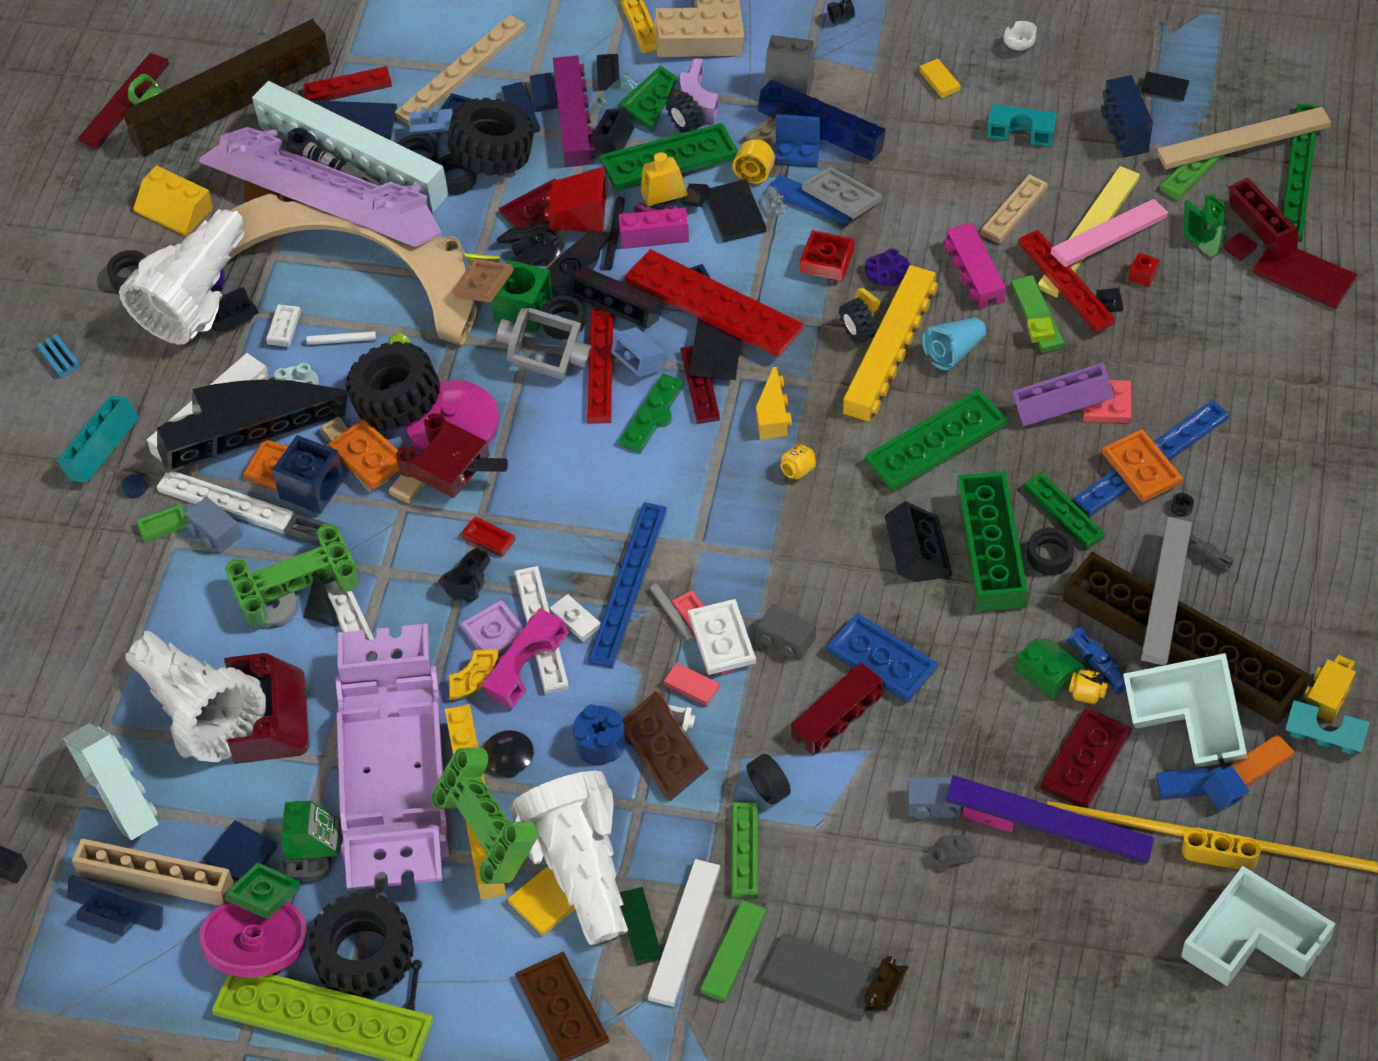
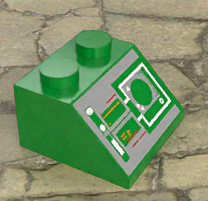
(309, 831)

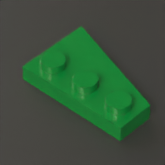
(649, 97)

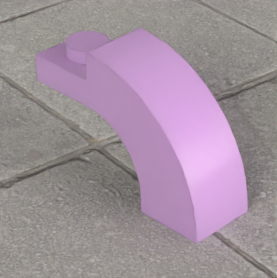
(691, 82)

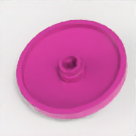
(463, 406)
(249, 944)

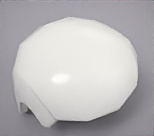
(1021, 36)

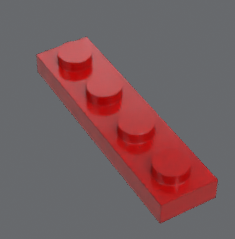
(348, 85)

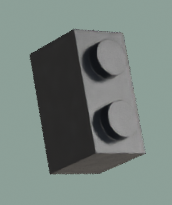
(612, 131)

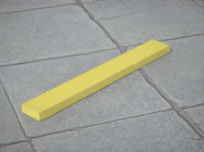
(1100, 212)

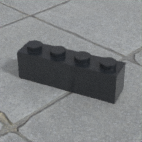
(615, 297)

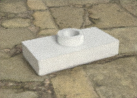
(283, 325)
(575, 617)

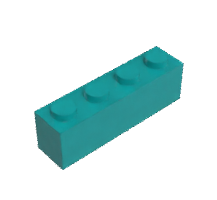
(98, 439)

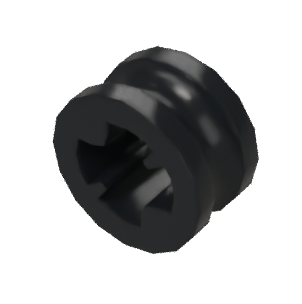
(1186, 509)

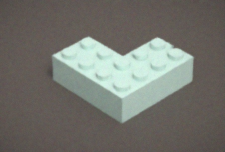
(1195, 692)
(111, 775)
(1255, 916)

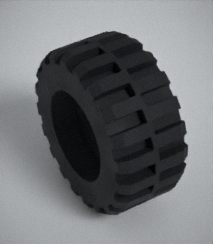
(490, 136)
(401, 403)
(357, 915)

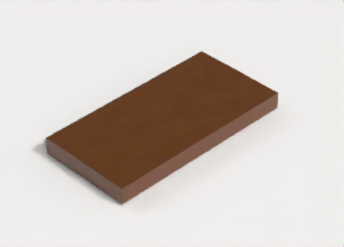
(663, 746)
(562, 1007)

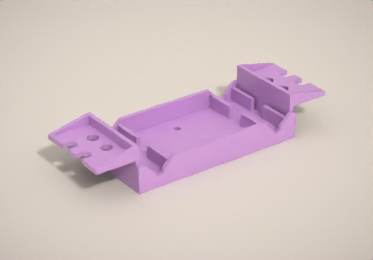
(388, 726)

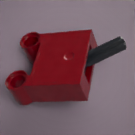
(449, 458)

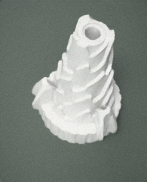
(173, 284)
(202, 701)
(573, 832)

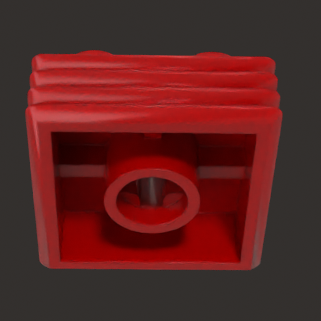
(827, 255)

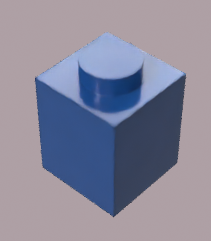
(1225, 787)

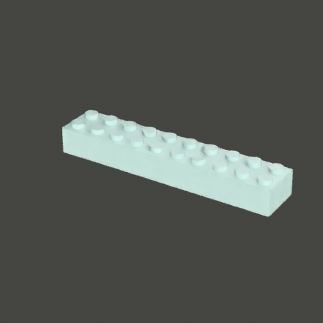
(354, 144)

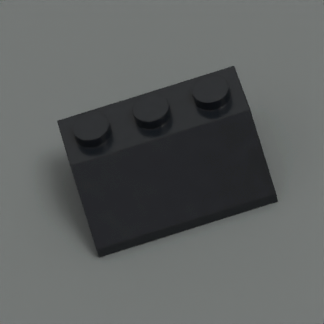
(917, 543)

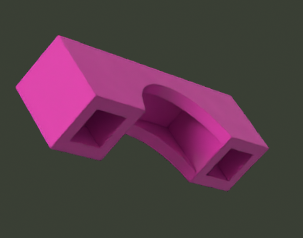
(541, 634)

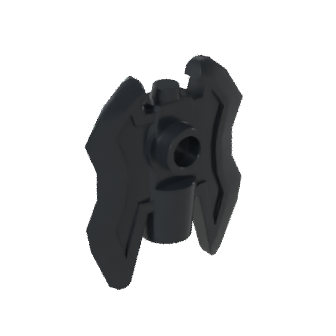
(532, 243)

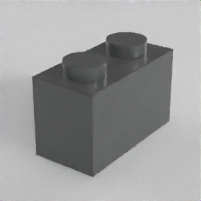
(786, 632)

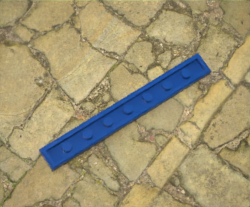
(1170, 444)
(627, 585)

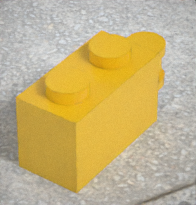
(1331, 687)

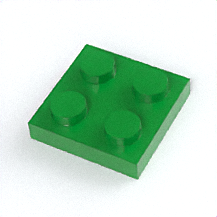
(262, 891)

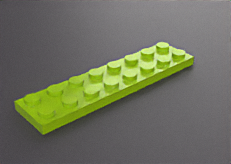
(324, 1016)

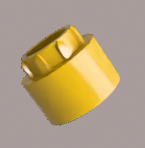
(754, 161)

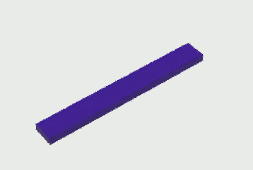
(1050, 819)

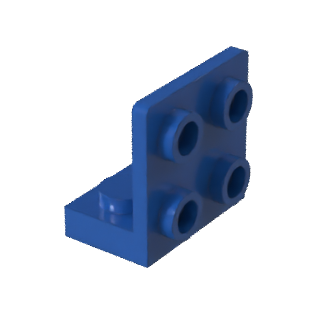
(797, 140)

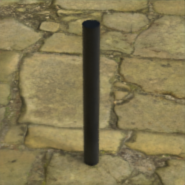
(614, 233)

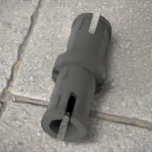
(1209, 553)

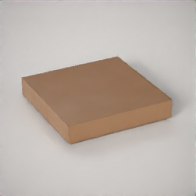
(483, 280)

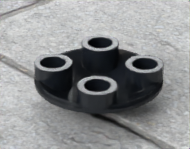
(509, 752)

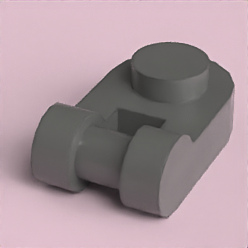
(313, 868)

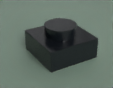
(1110, 299)

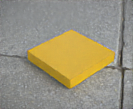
(542, 902)

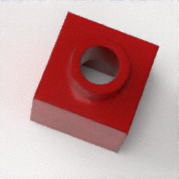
(1144, 269)

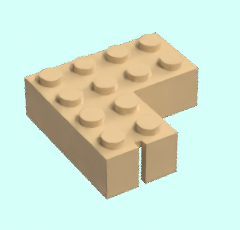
(705, 30)

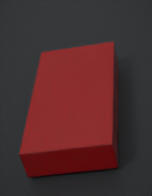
(488, 536)

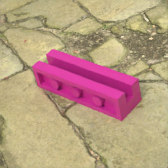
(974, 265)

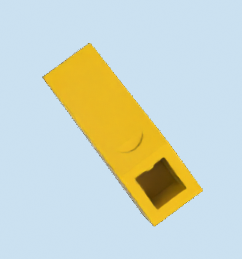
(770, 411)

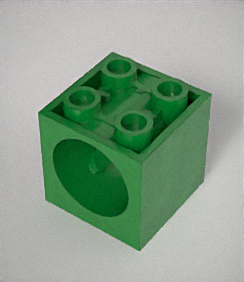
(525, 288)

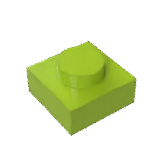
(1040, 329)

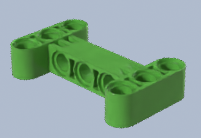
(291, 575)
(504, 841)

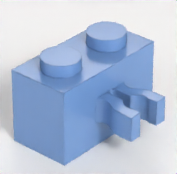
(431, 123)

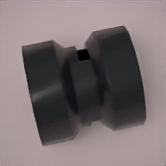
(840, 10)

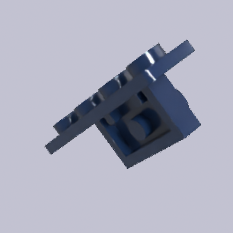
(111, 908)

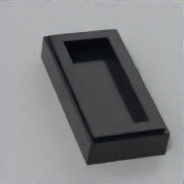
(607, 70)
(1165, 86)

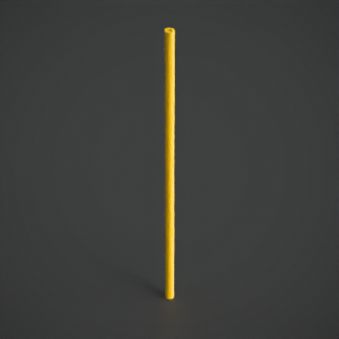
(1180, 831)

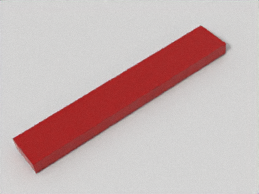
(1067, 282)
(600, 367)

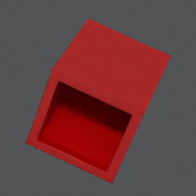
(577, 202)

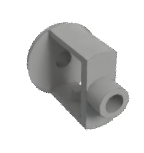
(513, 335)

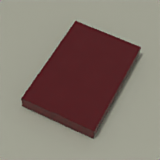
(527, 208)

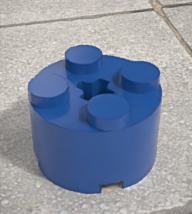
(599, 734)

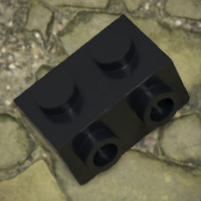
(232, 309)

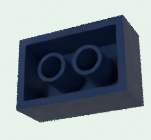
(1127, 116)

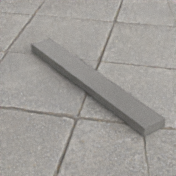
(1166, 591)

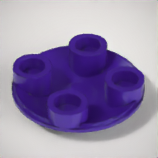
(886, 268)

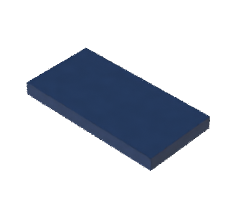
(372, 116)

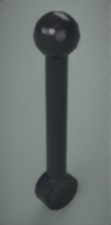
(416, 965)

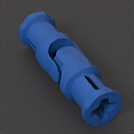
(1098, 659)

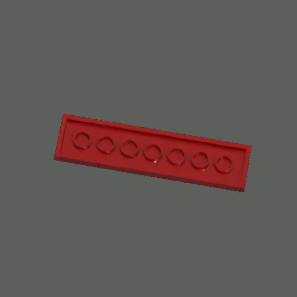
(714, 303)

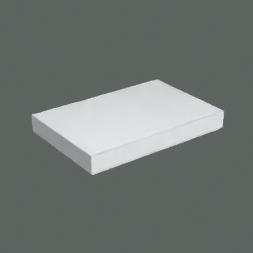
(721, 636)

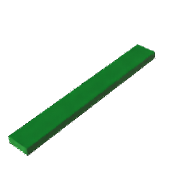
(1299, 176)

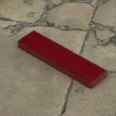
(700, 391)

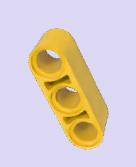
(1208, 854)

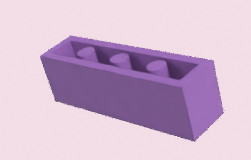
(1063, 394)

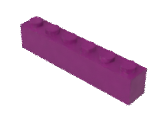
(572, 111)

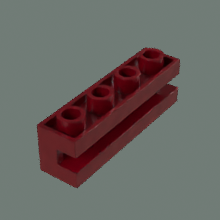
(837, 708)

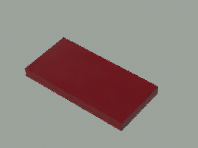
(1307, 275)
(1086, 758)

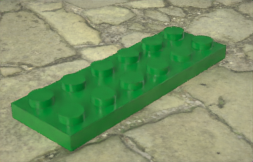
(689, 149)
(935, 440)

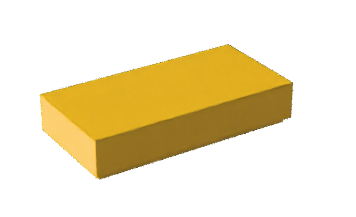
(939, 78)

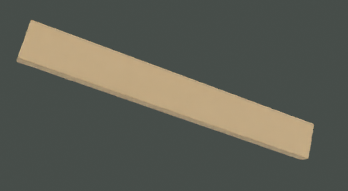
(1243, 137)

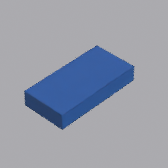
(1182, 783)

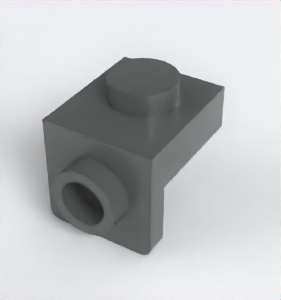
(951, 850)

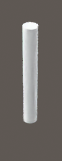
(341, 338)

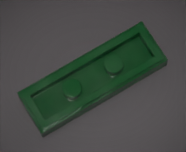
(640, 926)

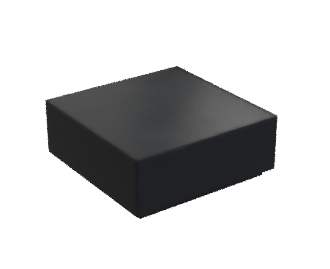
(696, 195)

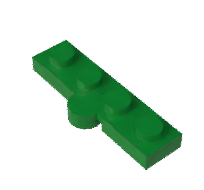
(652, 413)

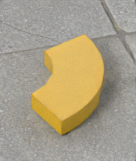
(471, 678)

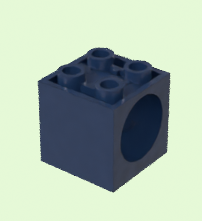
(308, 474)

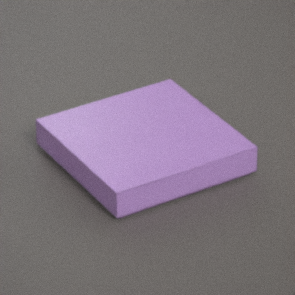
(493, 628)

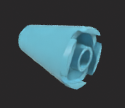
(952, 341)

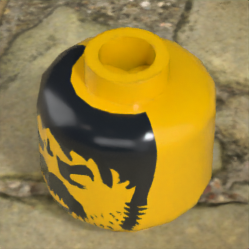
(1088, 686)

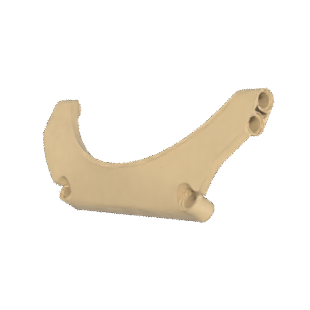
(431, 262)

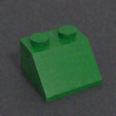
(1047, 666)

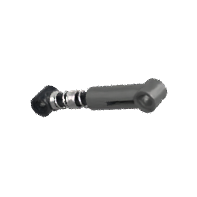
(310, 150)

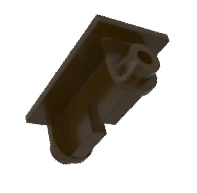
(881, 994)

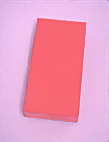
(691, 684)

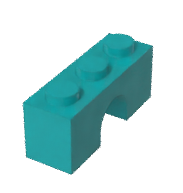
(1037, 123)
(1304, 723)

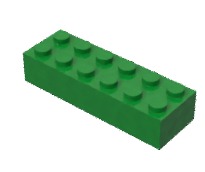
(991, 541)

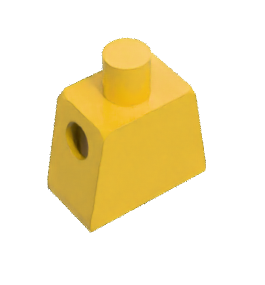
(661, 180)

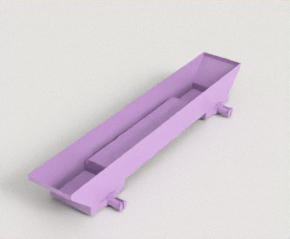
(384, 208)

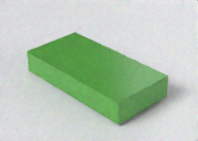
(162, 523)

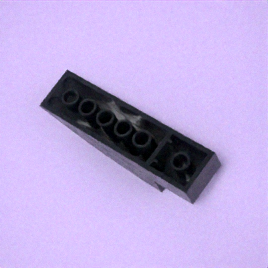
(244, 415)

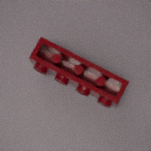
(1263, 217)

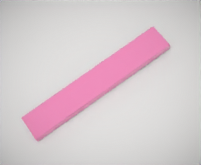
(1109, 232)

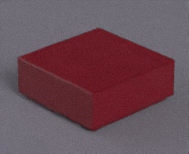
(1240, 246)

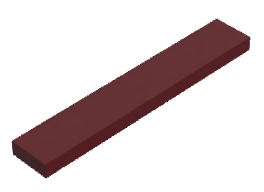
(112, 112)

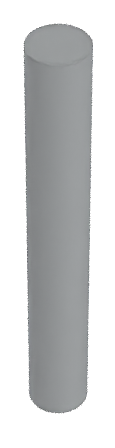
(672, 612)

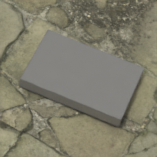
(842, 192)

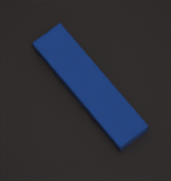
(794, 194)

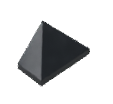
(319, 605)

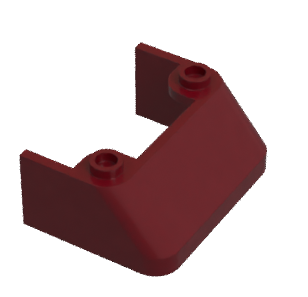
(288, 729)

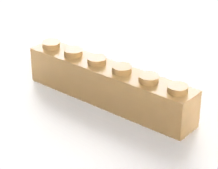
(152, 872)

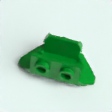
(1196, 224)

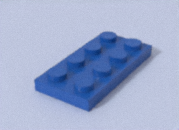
(896, 662)

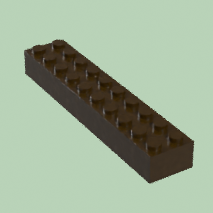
(226, 87)
(1124, 603)

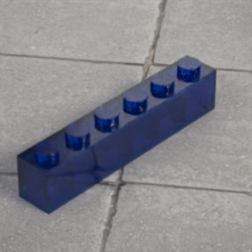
(835, 124)

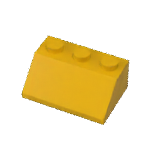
(172, 201)

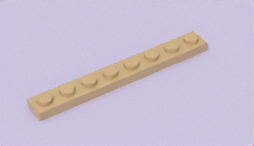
(463, 68)

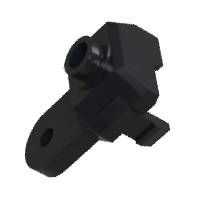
(467, 578)

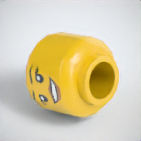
(798, 461)

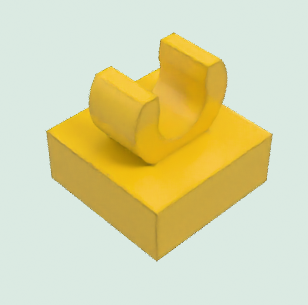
(871, 301)

